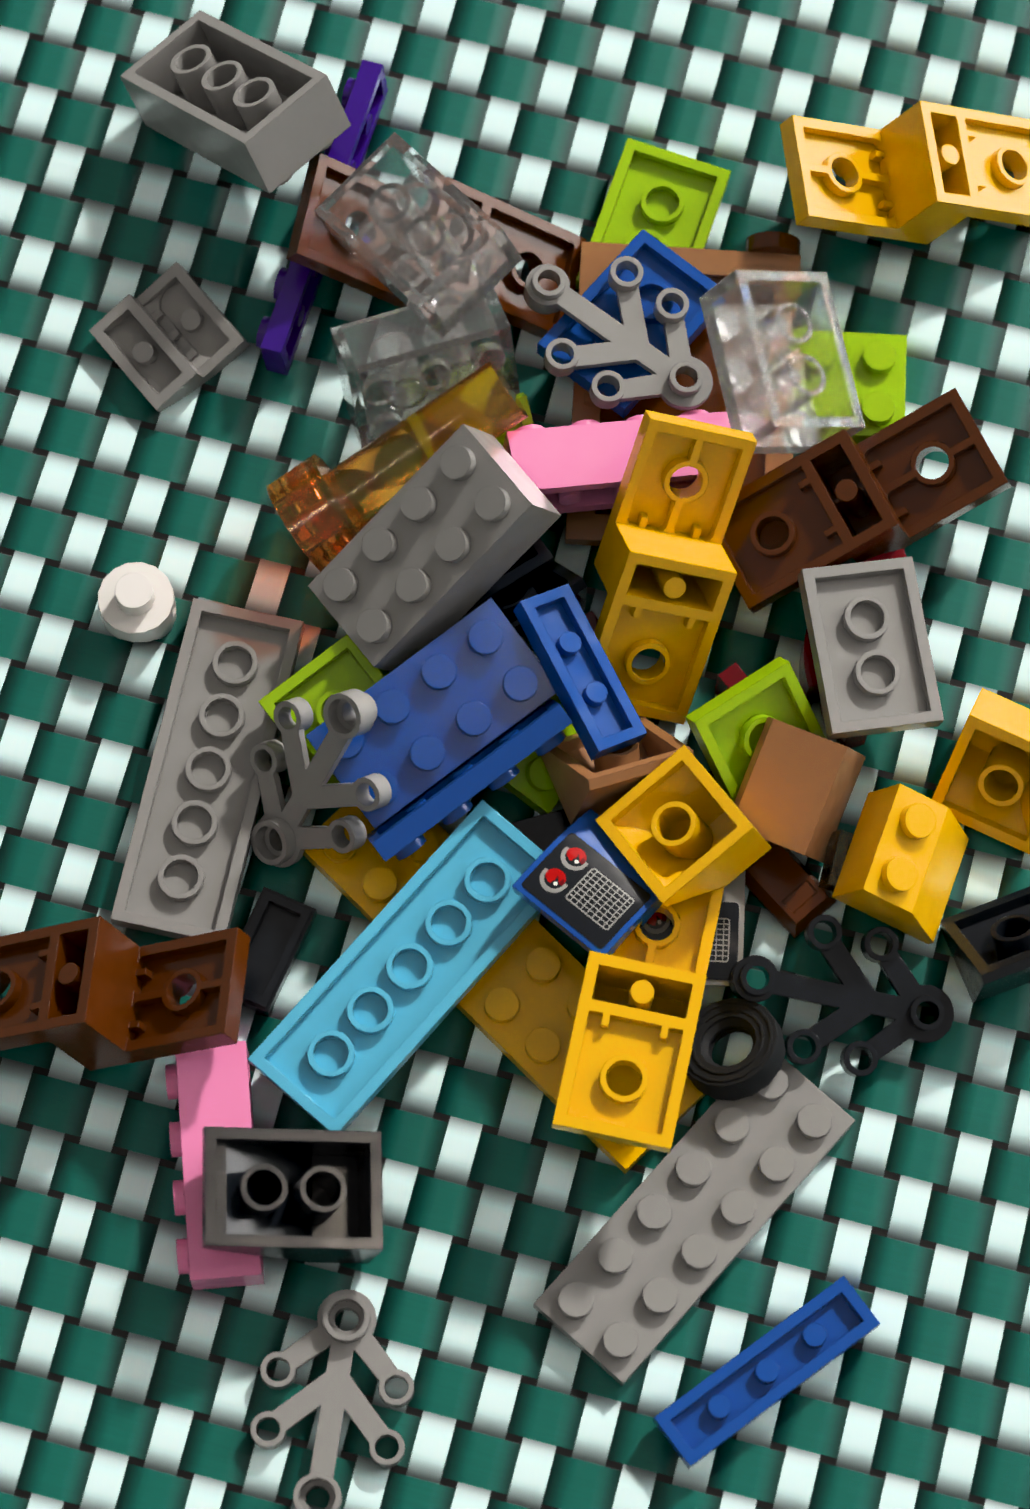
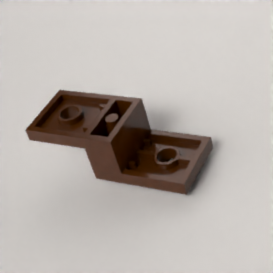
(533, 238)
(859, 497)
(119, 1000)

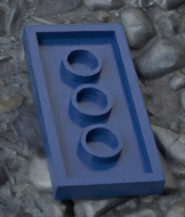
(444, 707)

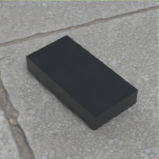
(276, 936)

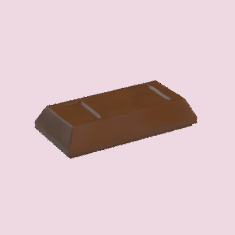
(787, 889)

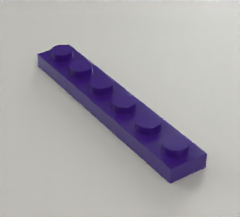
(298, 285)

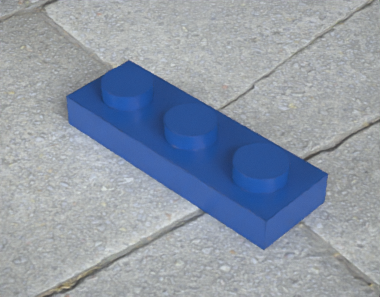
(580, 671)

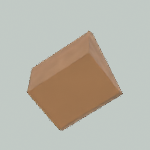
(603, 781)
(798, 787)

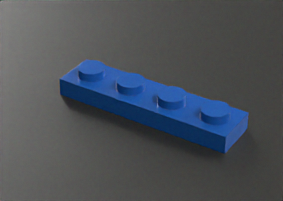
(489, 767)
(766, 1372)

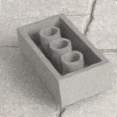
(236, 101)
(434, 548)

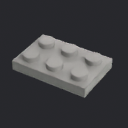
(870, 648)

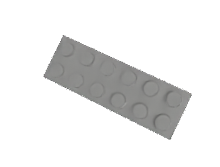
(200, 781)
(691, 1220)

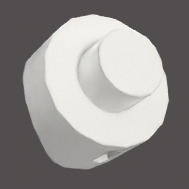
(137, 603)

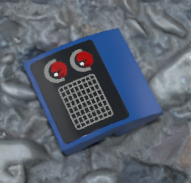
(588, 888)

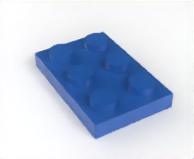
(661, 271)

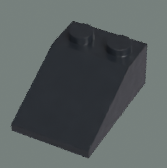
(293, 1193)

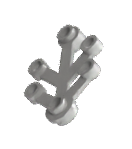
(623, 342)
(280, 833)
(334, 1392)

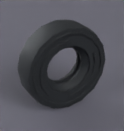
(751, 1073)

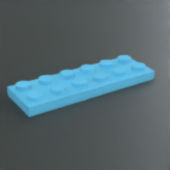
(403, 972)

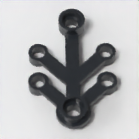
(852, 997)

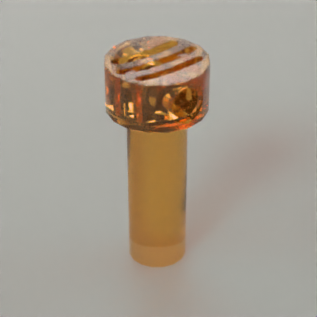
(331, 506)

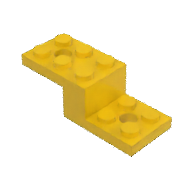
(911, 175)
(667, 560)
(640, 1014)

